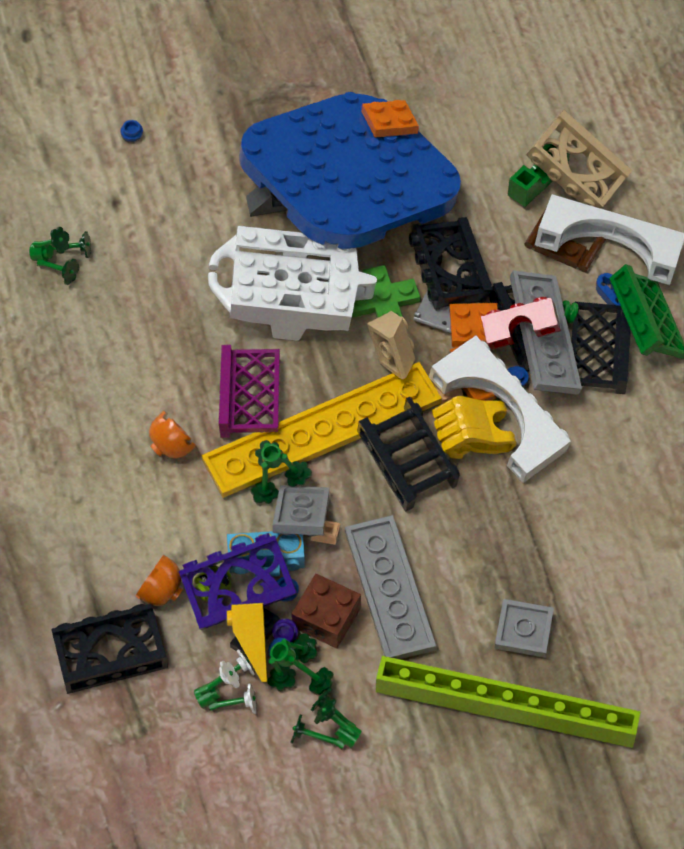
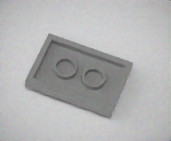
(301, 510)

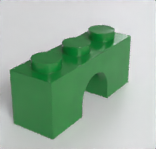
(529, 183)

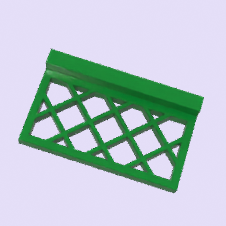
(647, 328)

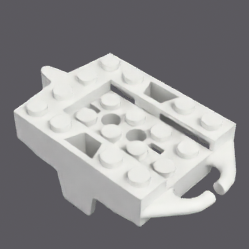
(290, 303)

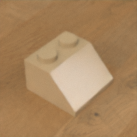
(392, 343)

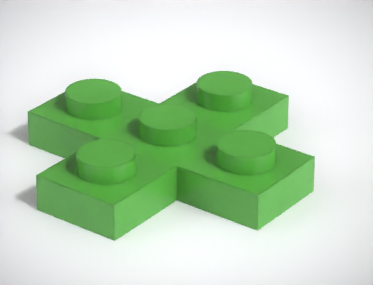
(387, 295)

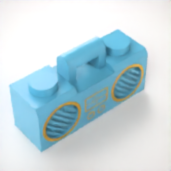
(290, 546)

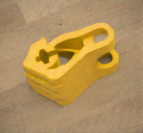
(469, 426)

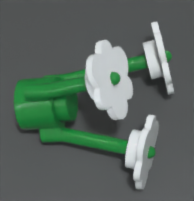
(209, 693)

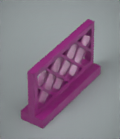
(229, 385)

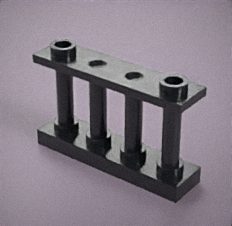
(394, 472)

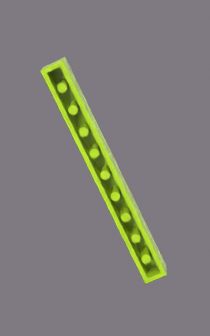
(507, 701)

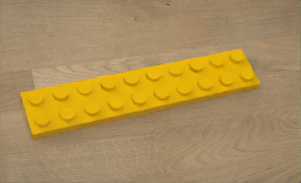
(319, 428)

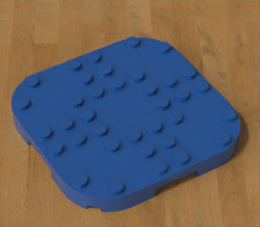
(343, 179)

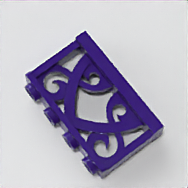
(217, 611)

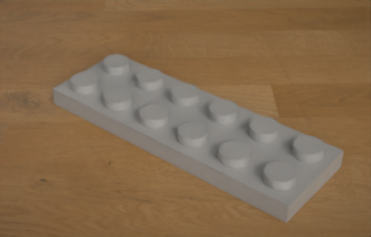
(552, 355)
(390, 588)

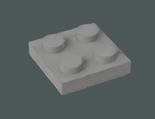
(524, 628)

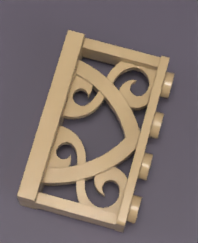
(558, 168)

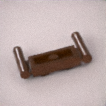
(570, 252)

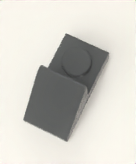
(263, 202)

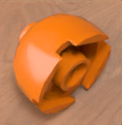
(169, 438)
(161, 583)

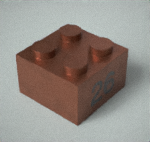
(326, 610)

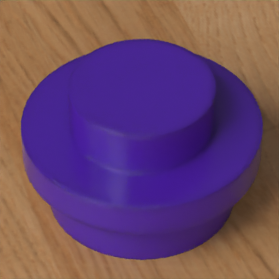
(285, 629)

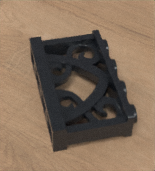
(434, 276)
(111, 624)

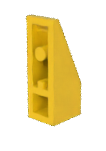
(249, 630)

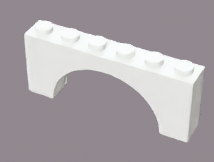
(653, 243)
(476, 367)

